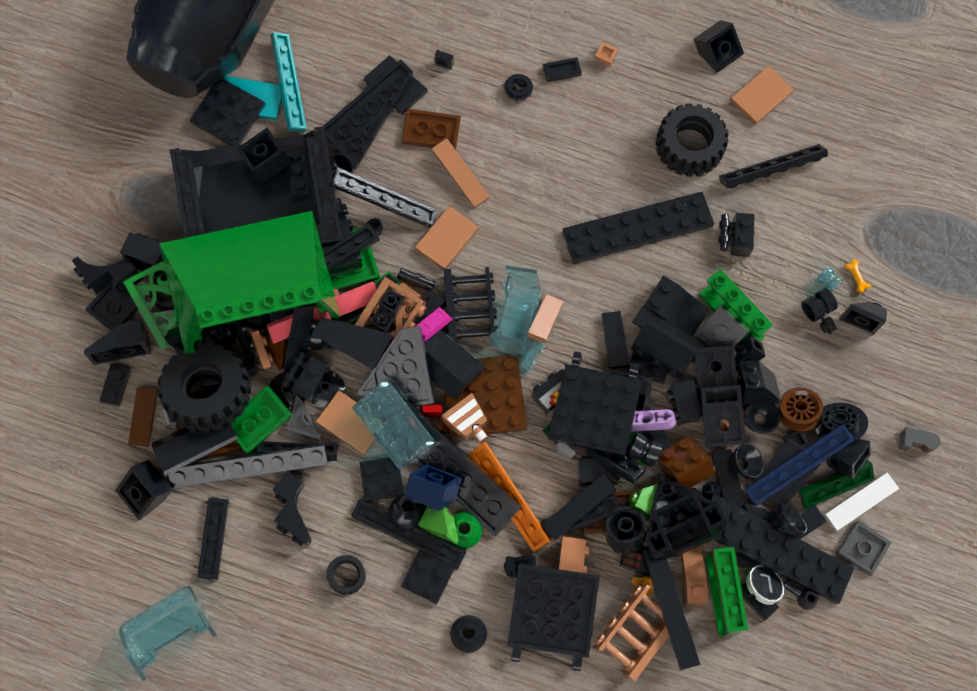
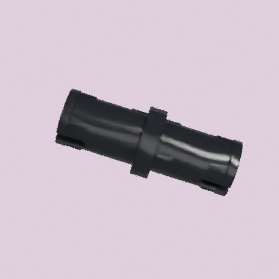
(416, 279)

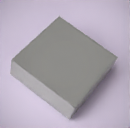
(565, 451)

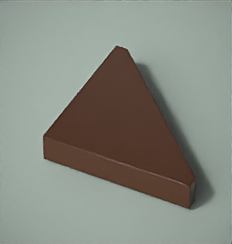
(277, 351)

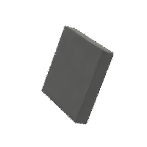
(721, 329)
(864, 548)

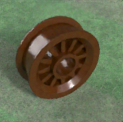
(802, 399)

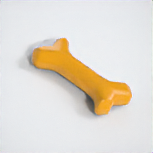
(853, 268)

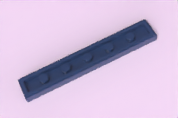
(799, 464)

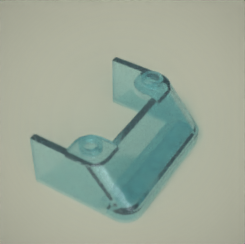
(519, 311)
(162, 625)

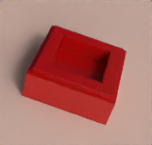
(432, 410)

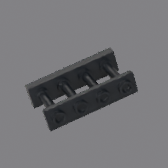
(452, 298)

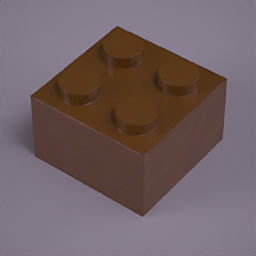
(686, 463)

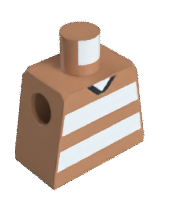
(466, 419)

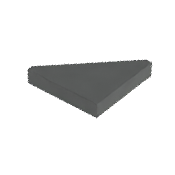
(301, 421)

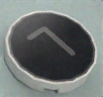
(765, 585)

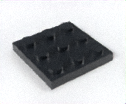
(227, 112)

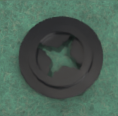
(522, 81)

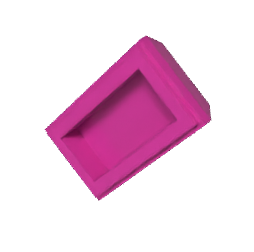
(434, 323)

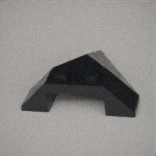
(681, 519)

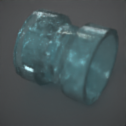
(830, 279)

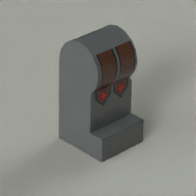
(918, 439)

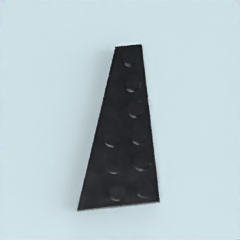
(361, 120)

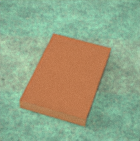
(762, 95)
(446, 238)
(345, 424)

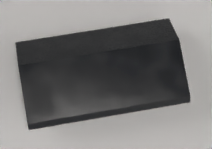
(451, 364)
(186, 446)

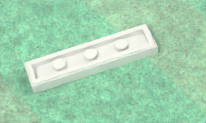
(861, 502)

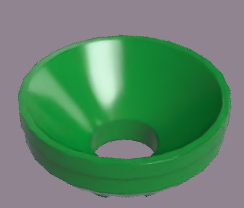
(472, 538)

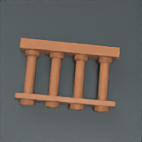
(646, 650)

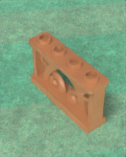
(372, 307)

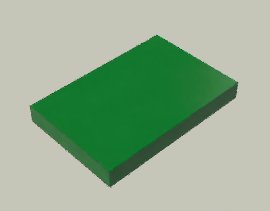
(260, 419)

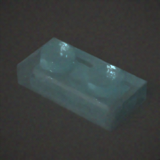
(529, 362)

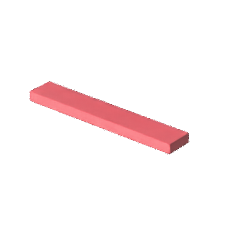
(346, 303)

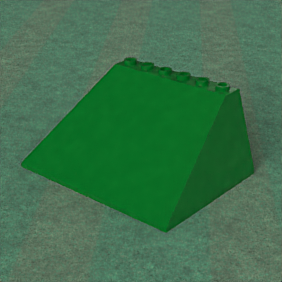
(246, 274)

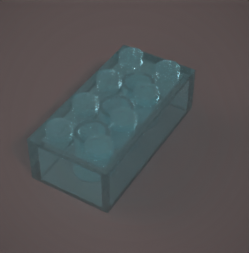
(393, 425)

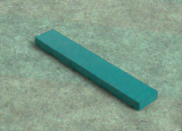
(288, 82)

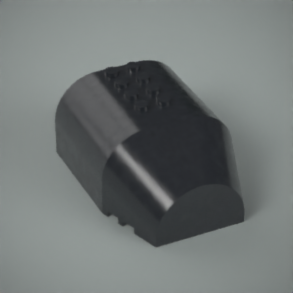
(192, 42)

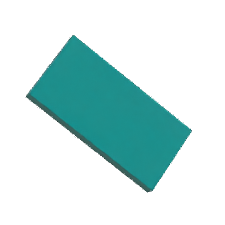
(264, 91)

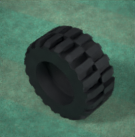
(695, 119)

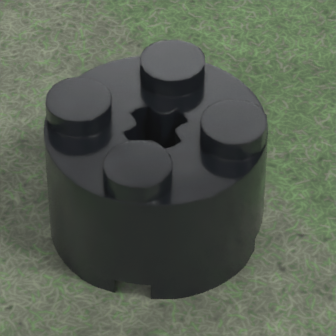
(625, 530)

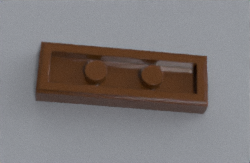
(142, 417)

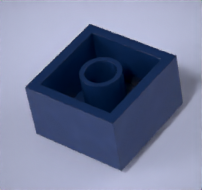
(432, 487)

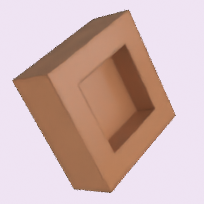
(606, 54)

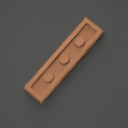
(460, 173)

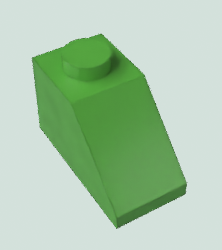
(643, 500)
(439, 524)

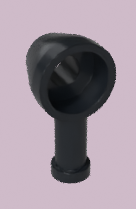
(802, 596)

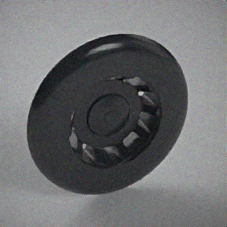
(842, 413)

